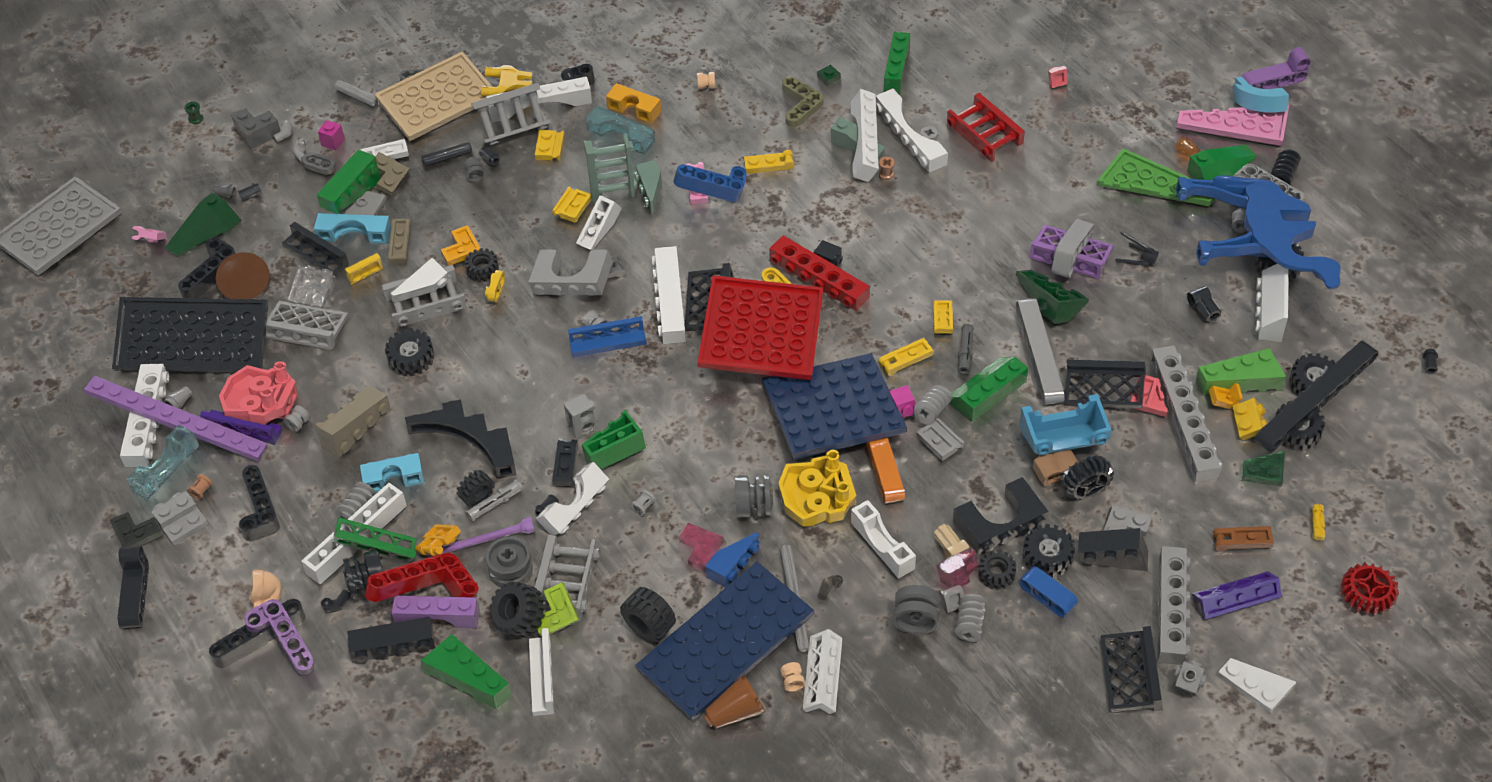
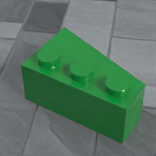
(615, 442)

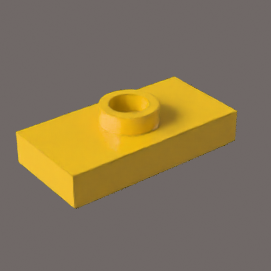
(364, 268)
(943, 316)

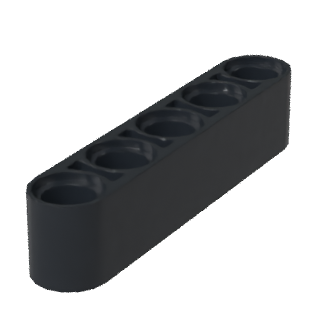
(250, 641)

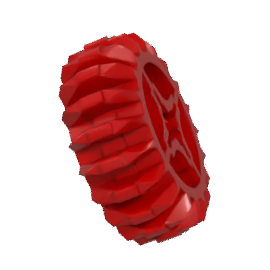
(1369, 588)

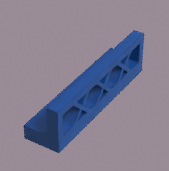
(607, 339)

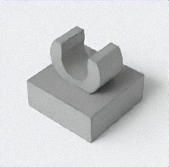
(951, 598)

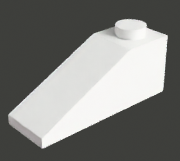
(599, 222)
(423, 281)

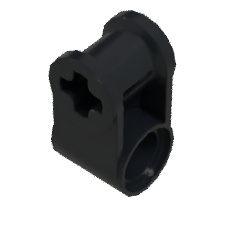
(580, 71)

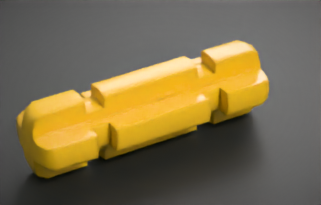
(1318, 522)

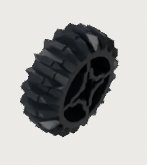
(1087, 477)

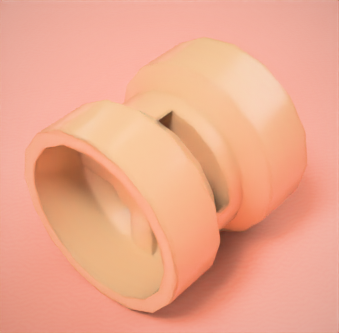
(706, 80)
(792, 674)

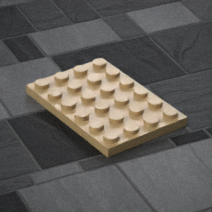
(433, 95)

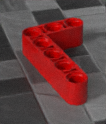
(420, 574)

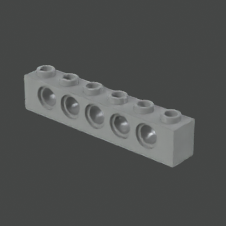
(1168, 650)

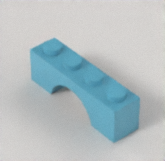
(332, 226)

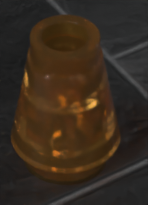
(1186, 146)

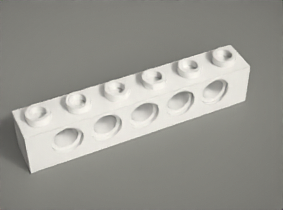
(141, 431)

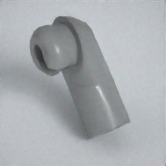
(286, 129)
(299, 149)

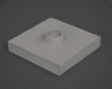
(367, 204)

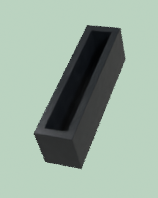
(391, 639)

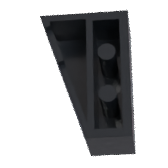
(1114, 549)

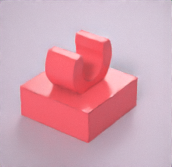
(1057, 76)

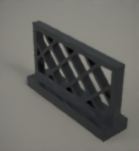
(726, 271)
(1108, 369)
(1150, 670)

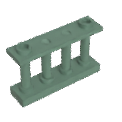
(594, 165)

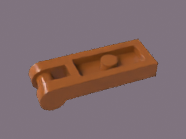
(1243, 538)

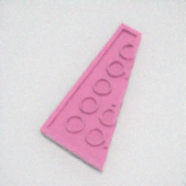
(1237, 123)

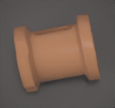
(886, 171)
(199, 487)

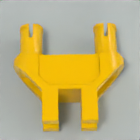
(509, 80)

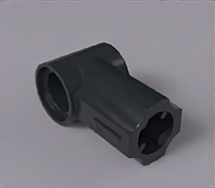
(1202, 300)

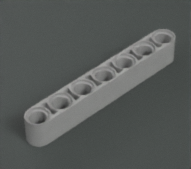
(1040, 351)

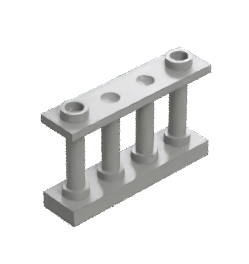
(514, 97)
(426, 311)
(549, 566)

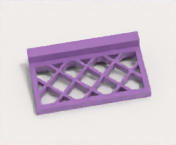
(1084, 264)

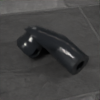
(336, 604)

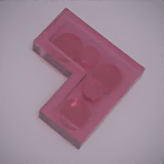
(705, 544)

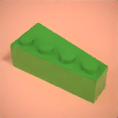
(1251, 371)

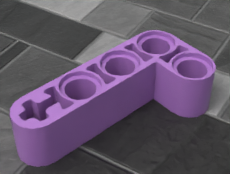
(1281, 74)
(284, 638)

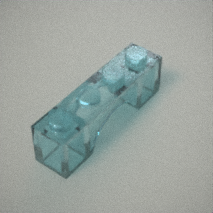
(602, 121)
(178, 448)

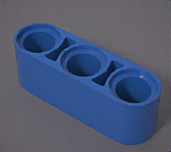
(1048, 591)

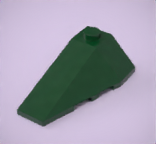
(206, 221)
(1053, 300)

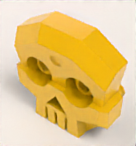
(830, 487)

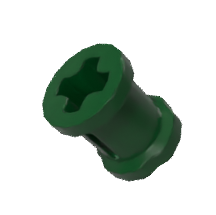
(196, 112)

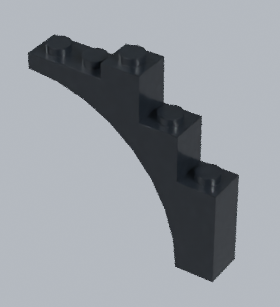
(473, 429)

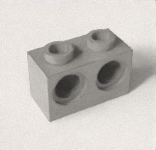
(580, 416)

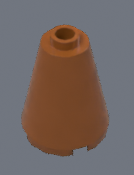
(734, 705)

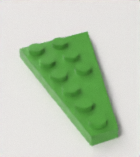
(1144, 176)

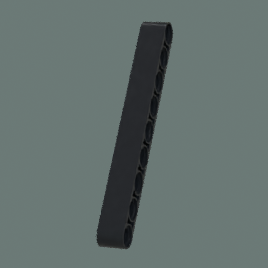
(1316, 396)

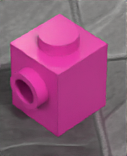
(331, 135)
(904, 400)

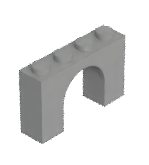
(588, 281)

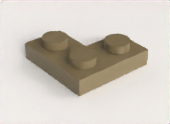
(392, 172)

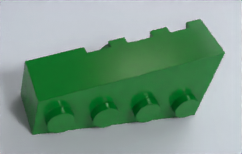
(463, 669)

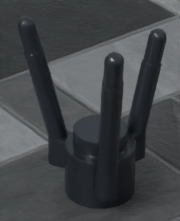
(1148, 254)

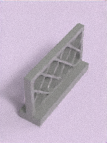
(303, 333)

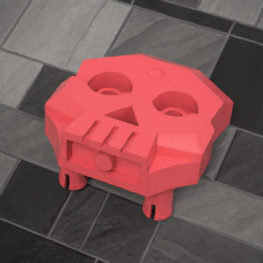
(259, 394)

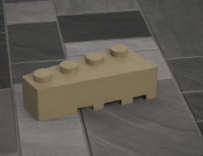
(352, 421)

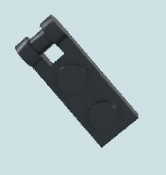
(565, 462)

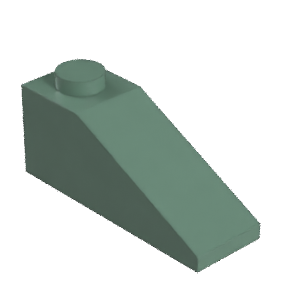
(846, 135)

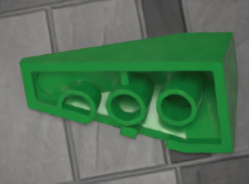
(1219, 161)

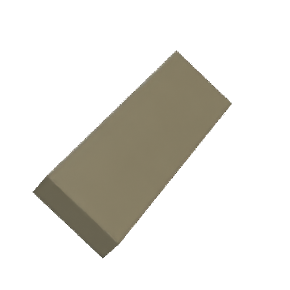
(399, 240)

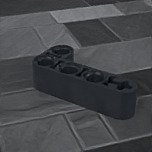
(204, 276)
(265, 520)
(133, 586)

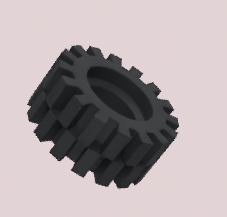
(481, 257)
(475, 488)
(1001, 560)

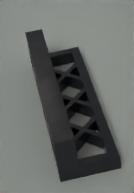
(319, 246)

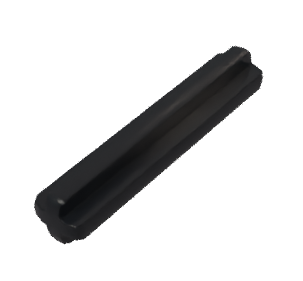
(446, 153)

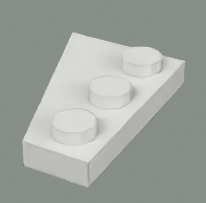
(1256, 684)

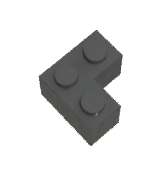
(255, 130)

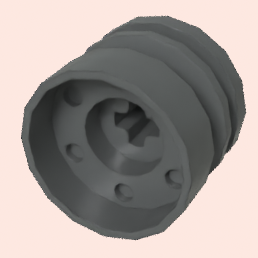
(753, 495)

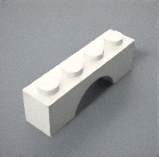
(588, 483)
(894, 554)

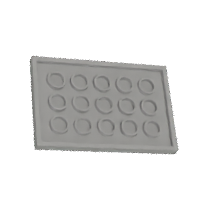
(57, 225)

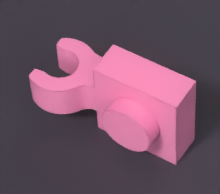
(151, 234)

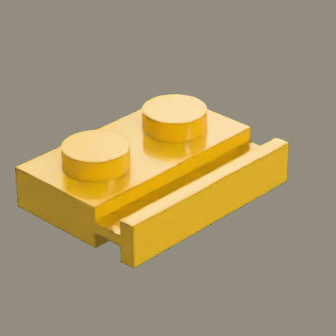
(549, 145)
(572, 204)

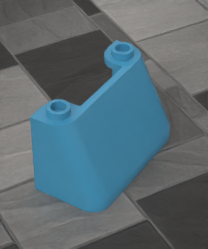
(1066, 429)

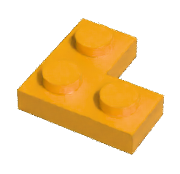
(464, 244)

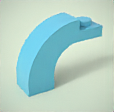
(1259, 99)

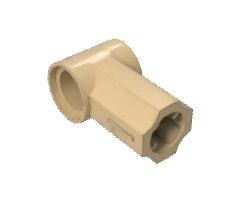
(949, 541)

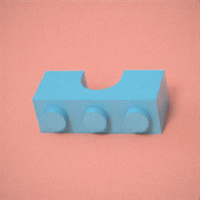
(406, 467)

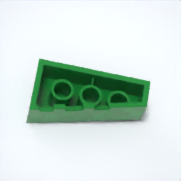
(350, 182)

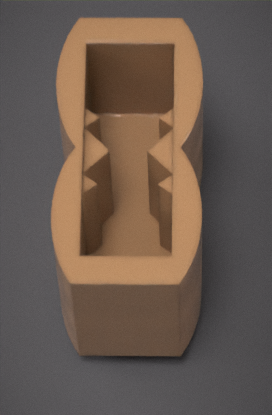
(1052, 466)

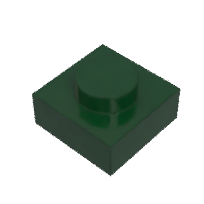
(828, 75)

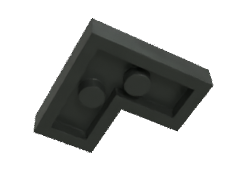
(132, 534)

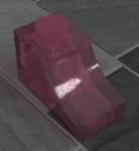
(957, 568)

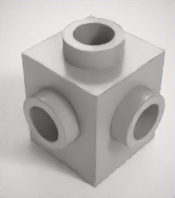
(1186, 684)

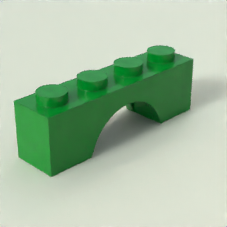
(896, 61)

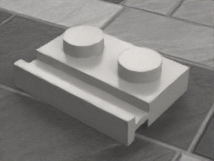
(940, 439)

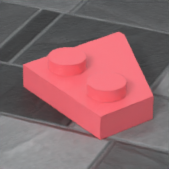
(1153, 397)

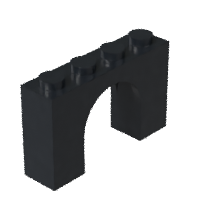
(987, 535)

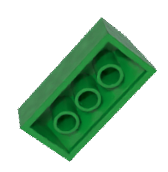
(989, 387)

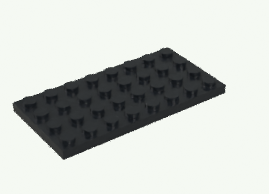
(190, 334)

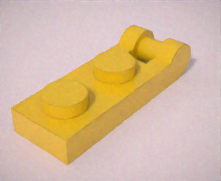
(769, 162)
(906, 356)

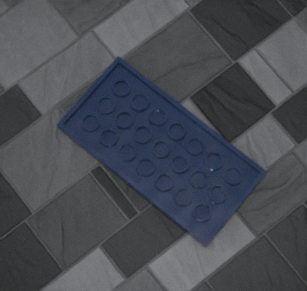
(724, 640)

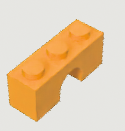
(622, 97)

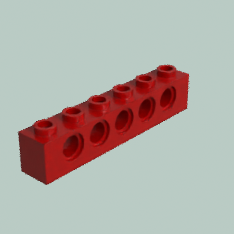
(819, 273)

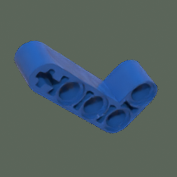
(711, 183)

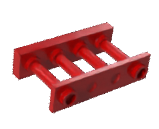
(990, 114)

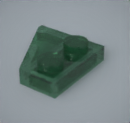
(1264, 469)

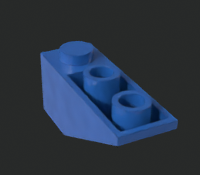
(727, 562)

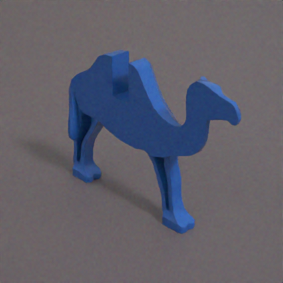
(1272, 225)

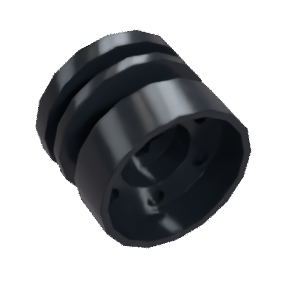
(358, 574)

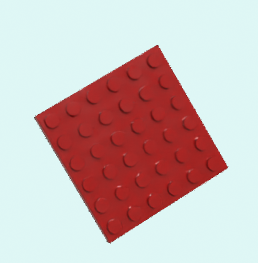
(761, 327)

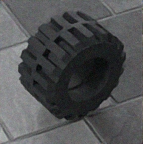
(529, 613)
(648, 614)

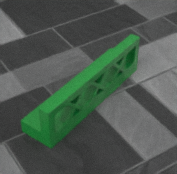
(369, 544)

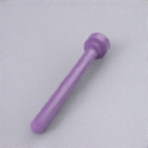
(524, 526)

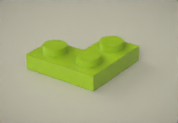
(562, 610)

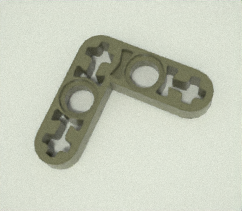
(793, 87)

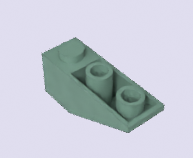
(650, 182)

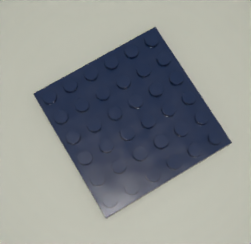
(835, 409)

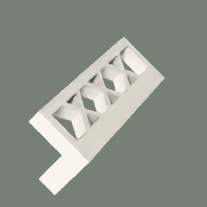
(827, 670)
(541, 674)

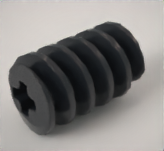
(1286, 165)

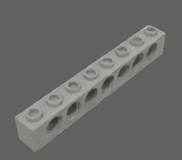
(1185, 414)

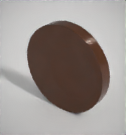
(243, 276)

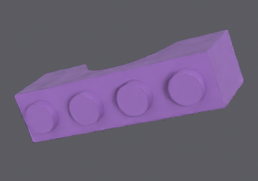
(459, 611)

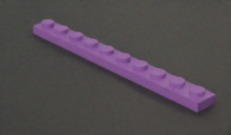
(172, 417)

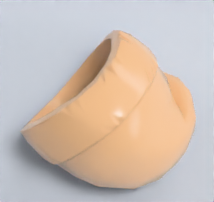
(264, 587)

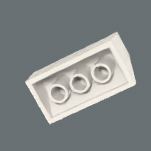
(1272, 303)

